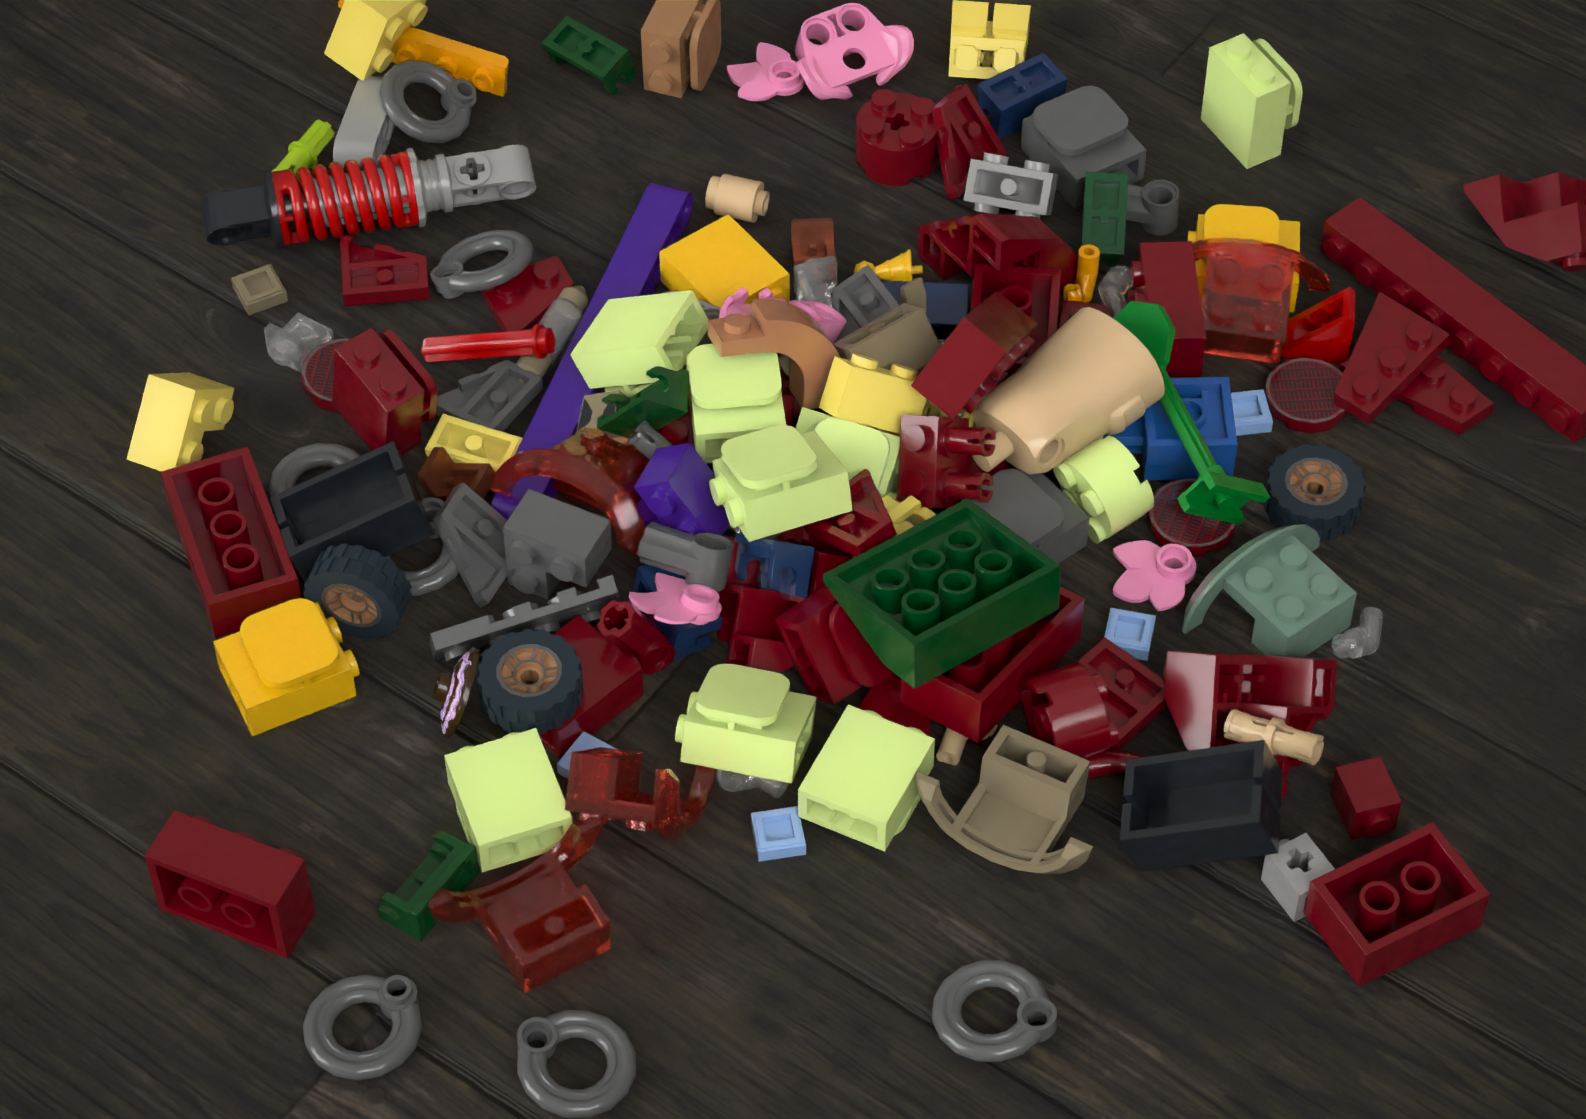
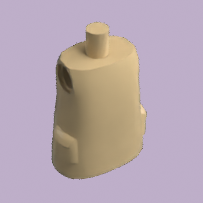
(1069, 393)

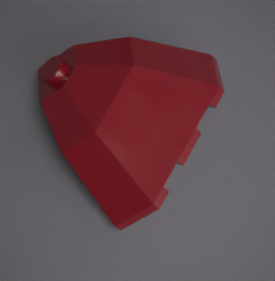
(1536, 216)
(994, 240)
(751, 613)
(1208, 685)

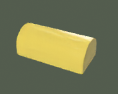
(472, 442)

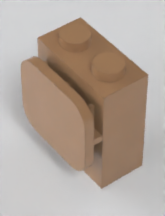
(680, 45)

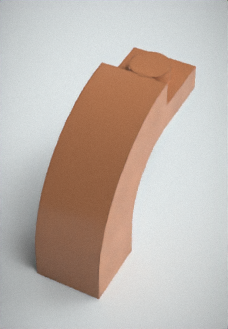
(783, 330)

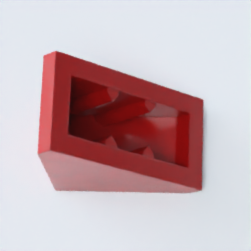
(1323, 330)

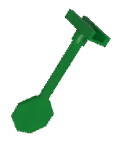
(1215, 492)

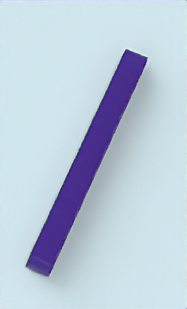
(631, 273)

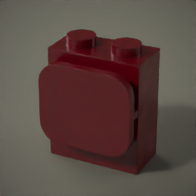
(383, 390)
(829, 648)

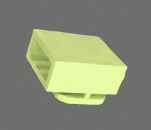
(1250, 98)
(639, 335)
(731, 396)
(857, 448)
(778, 481)
(747, 723)
(866, 778)
(507, 798)

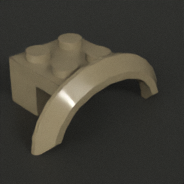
(896, 337)
(1018, 806)

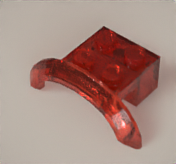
(1250, 295)
(591, 470)
(606, 787)
(537, 913)

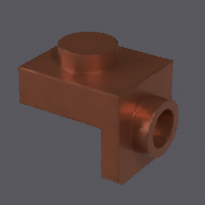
(812, 239)
(441, 475)

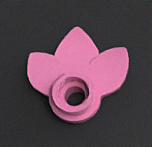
(768, 76)
(1152, 573)
(678, 602)

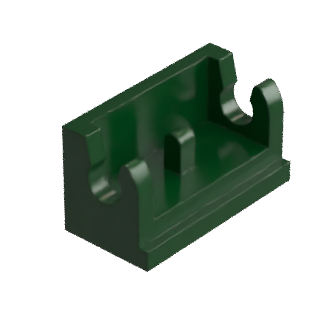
(590, 53)
(1105, 214)
(656, 404)
(447, 866)

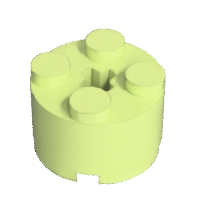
(1105, 486)

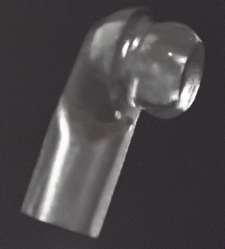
(1113, 288)
(1362, 639)
(738, 782)

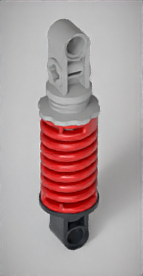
(362, 193)

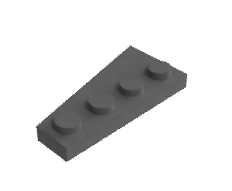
(481, 632)

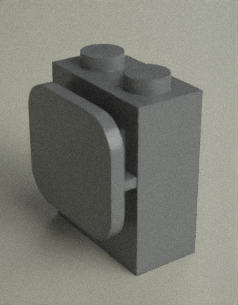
(1082, 135)
(1037, 512)

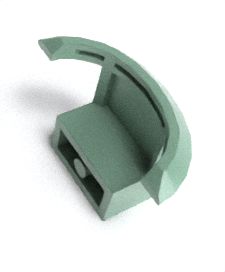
(1284, 588)

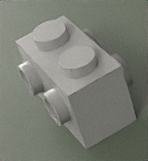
(996, 185)

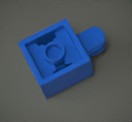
(1161, 447)

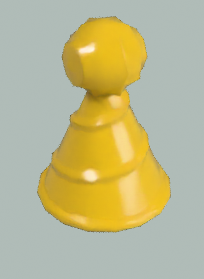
(895, 269)

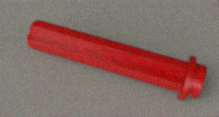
(534, 341)

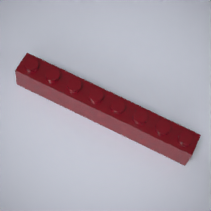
(1479, 325)

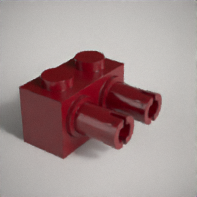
(935, 461)

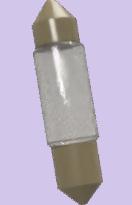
(563, 318)

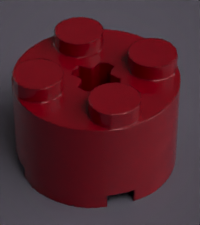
(896, 138)
(1069, 711)

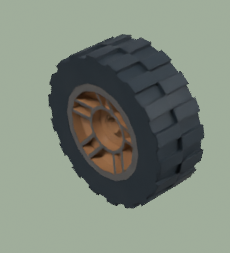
(1315, 489)
(359, 590)
(536, 659)

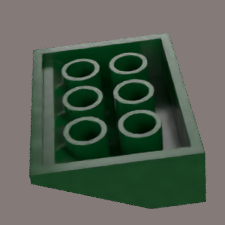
(945, 591)

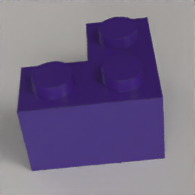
(678, 492)

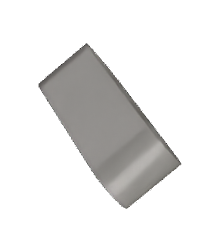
(365, 125)

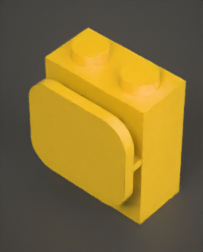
(1246, 223)
(720, 262)
(286, 664)

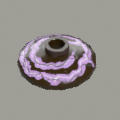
(455, 689)

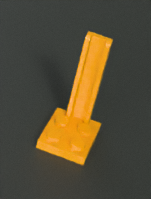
(480, 67)

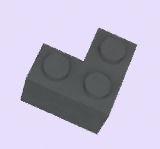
(553, 543)

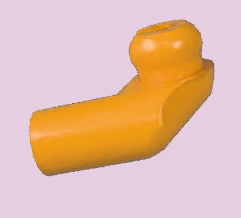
(1085, 275)

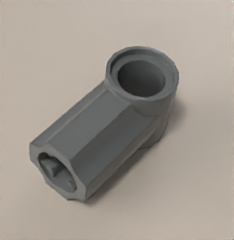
(1154, 206)
(698, 557)

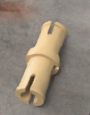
(1277, 735)

